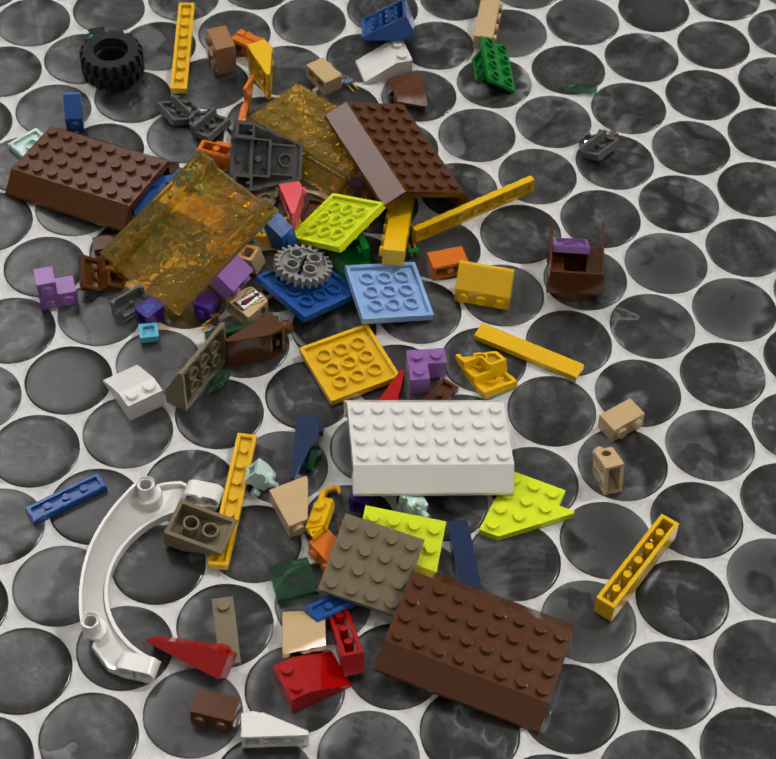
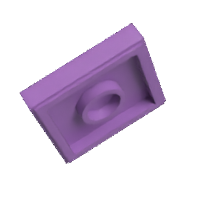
(570, 245)

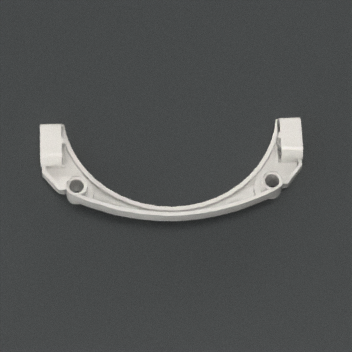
(130, 517)

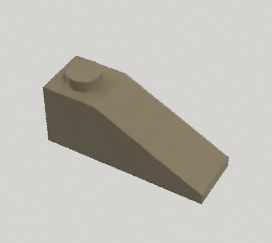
(226, 624)

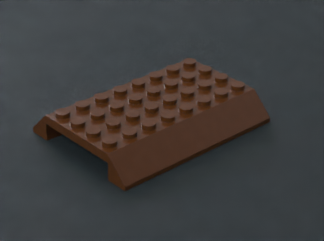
(392, 153)
(85, 177)
(475, 648)

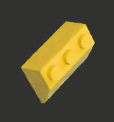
(484, 285)

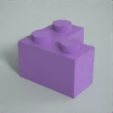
(232, 277)
(54, 291)
(422, 366)

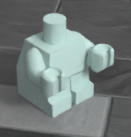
(260, 476)
(413, 505)

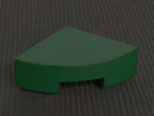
(314, 459)

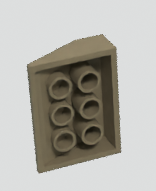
(198, 370)

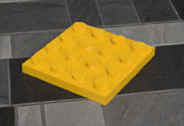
(348, 364)

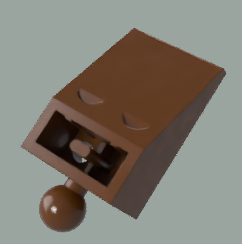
(258, 341)

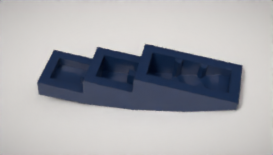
(463, 553)

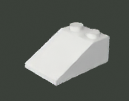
(385, 62)
(135, 391)

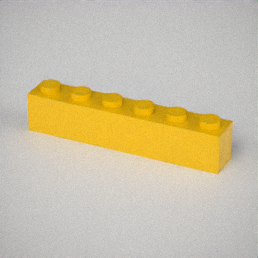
(396, 232)
(636, 567)

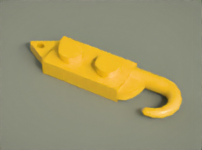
(322, 512)

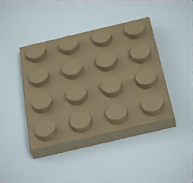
(370, 565)

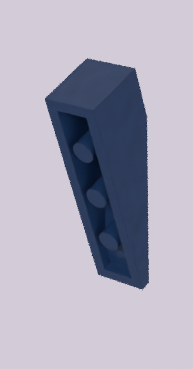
(306, 439)

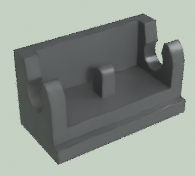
(123, 305)

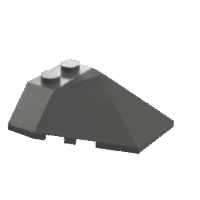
(263, 157)

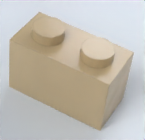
(324, 76)
(621, 420)

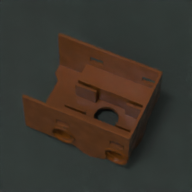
(575, 275)

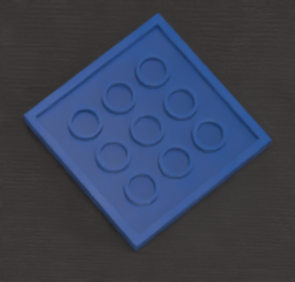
(307, 302)

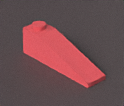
(292, 199)

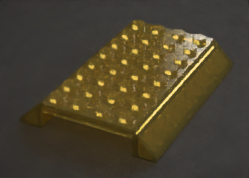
(300, 116)
(188, 233)

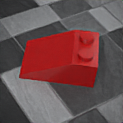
(309, 679)

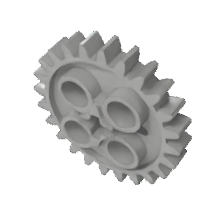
(315, 270)

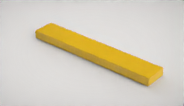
(529, 352)

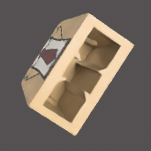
(248, 304)

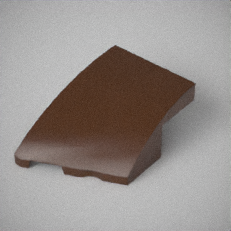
(408, 90)
(99, 275)

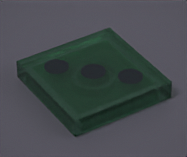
(292, 580)

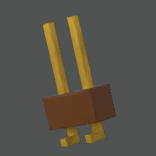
(214, 320)

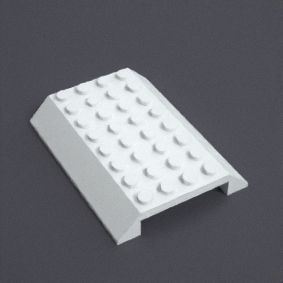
(429, 447)

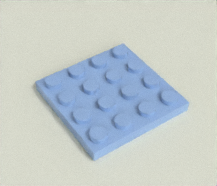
(388, 293)

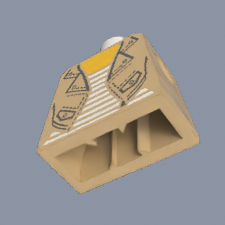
(608, 470)

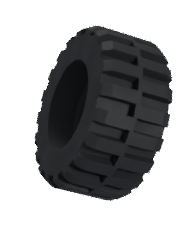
(115, 46)

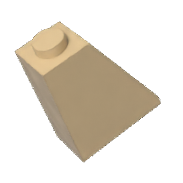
(291, 505)

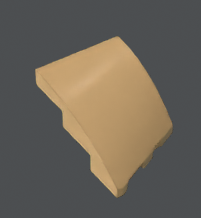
(302, 633)

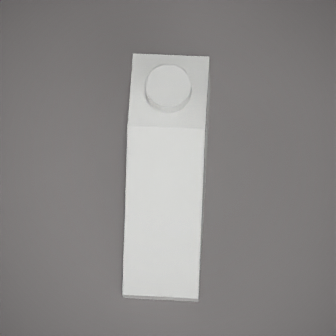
(269, 731)

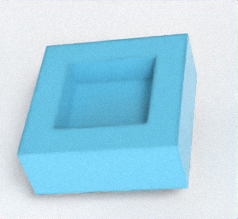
(148, 332)

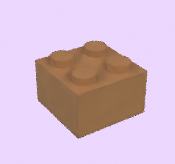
(221, 50)

